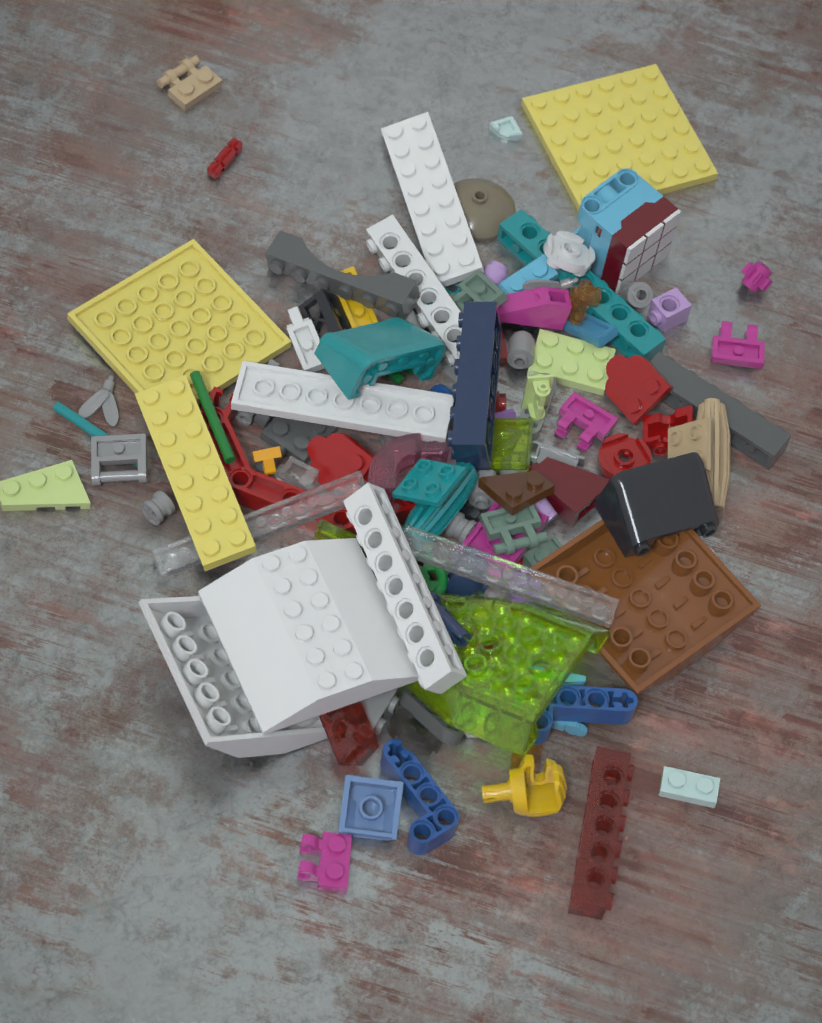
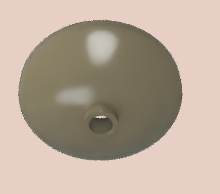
(484, 206)

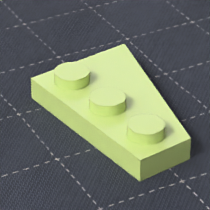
(47, 487)

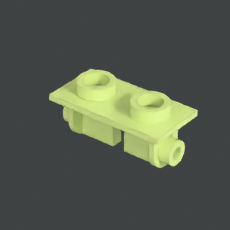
(537, 395)

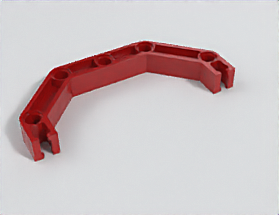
(262, 490)

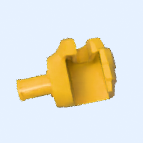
(530, 792)

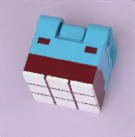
(626, 227)

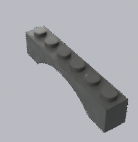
(387, 292)

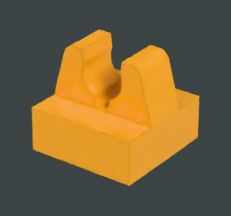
(267, 458)

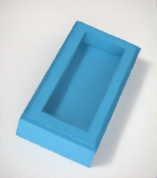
(592, 331)

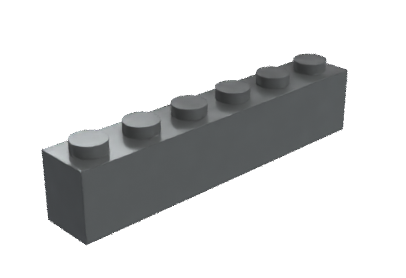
(748, 429)

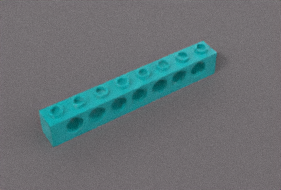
(526, 240)

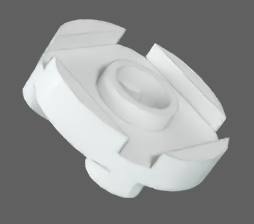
(568, 253)

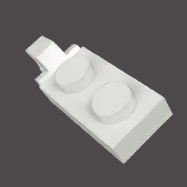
(304, 340)

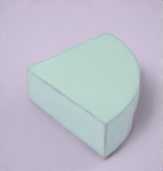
(506, 129)

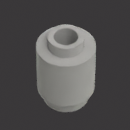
(630, 290)
(521, 350)
(478, 497)

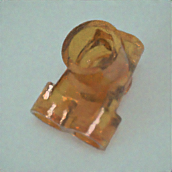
(582, 297)

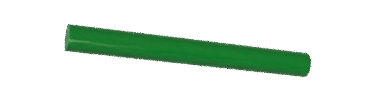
(212, 417)

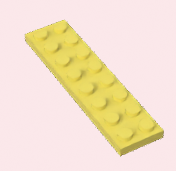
(195, 473)

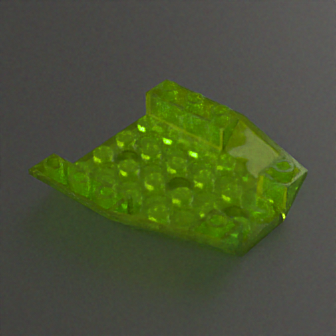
(502, 689)

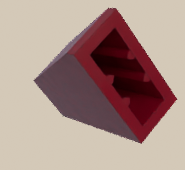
(573, 490)

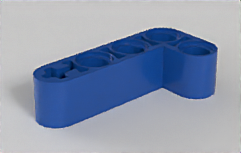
(620, 712)
(414, 792)

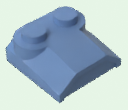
(370, 808)

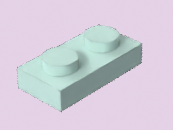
(689, 787)

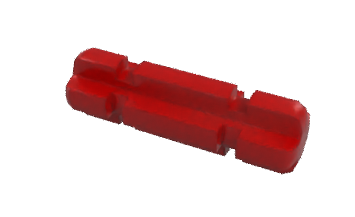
(224, 158)

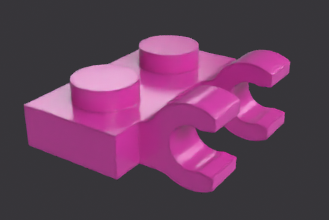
(736, 351)
(586, 415)
(333, 864)

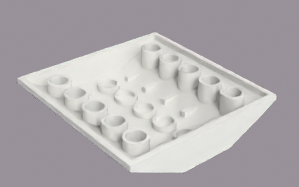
(307, 631)
(211, 685)

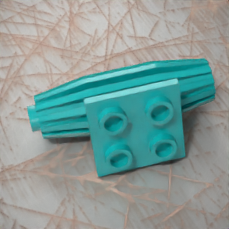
(437, 491)

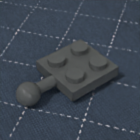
(292, 437)

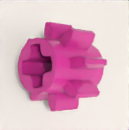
(756, 276)

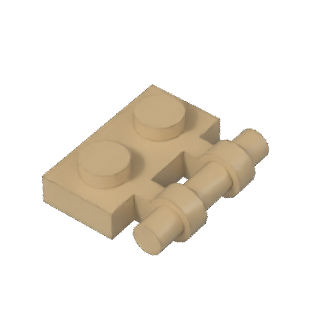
(193, 88)

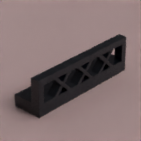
(329, 309)

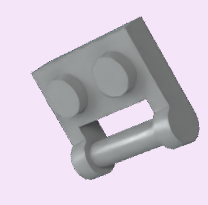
(117, 451)

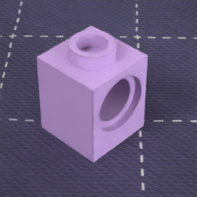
(669, 310)

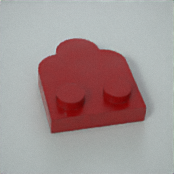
(635, 386)
(338, 457)

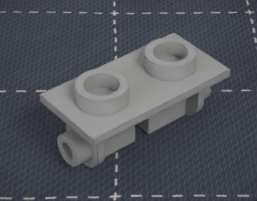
(547, 449)

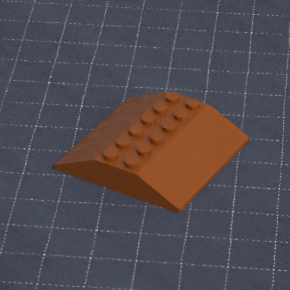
(670, 602)

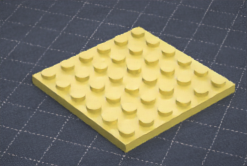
(619, 125)
(176, 321)

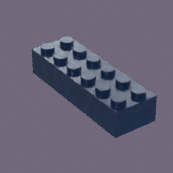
(476, 384)

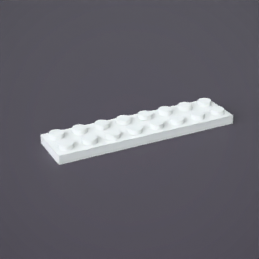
(432, 199)
(319, 400)

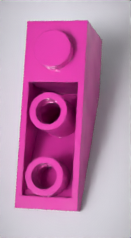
(537, 307)

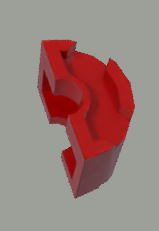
(656, 428)

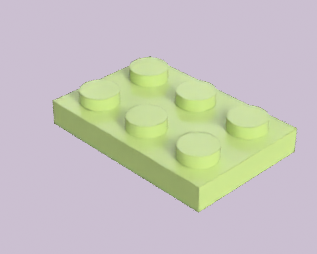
(571, 361)

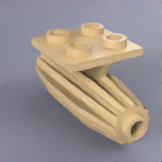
(712, 441)

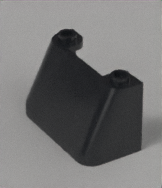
(658, 503)

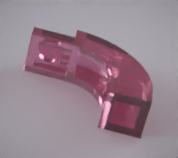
(400, 455)

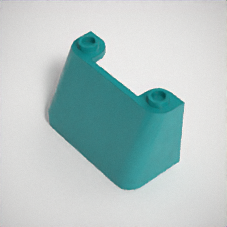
(378, 349)

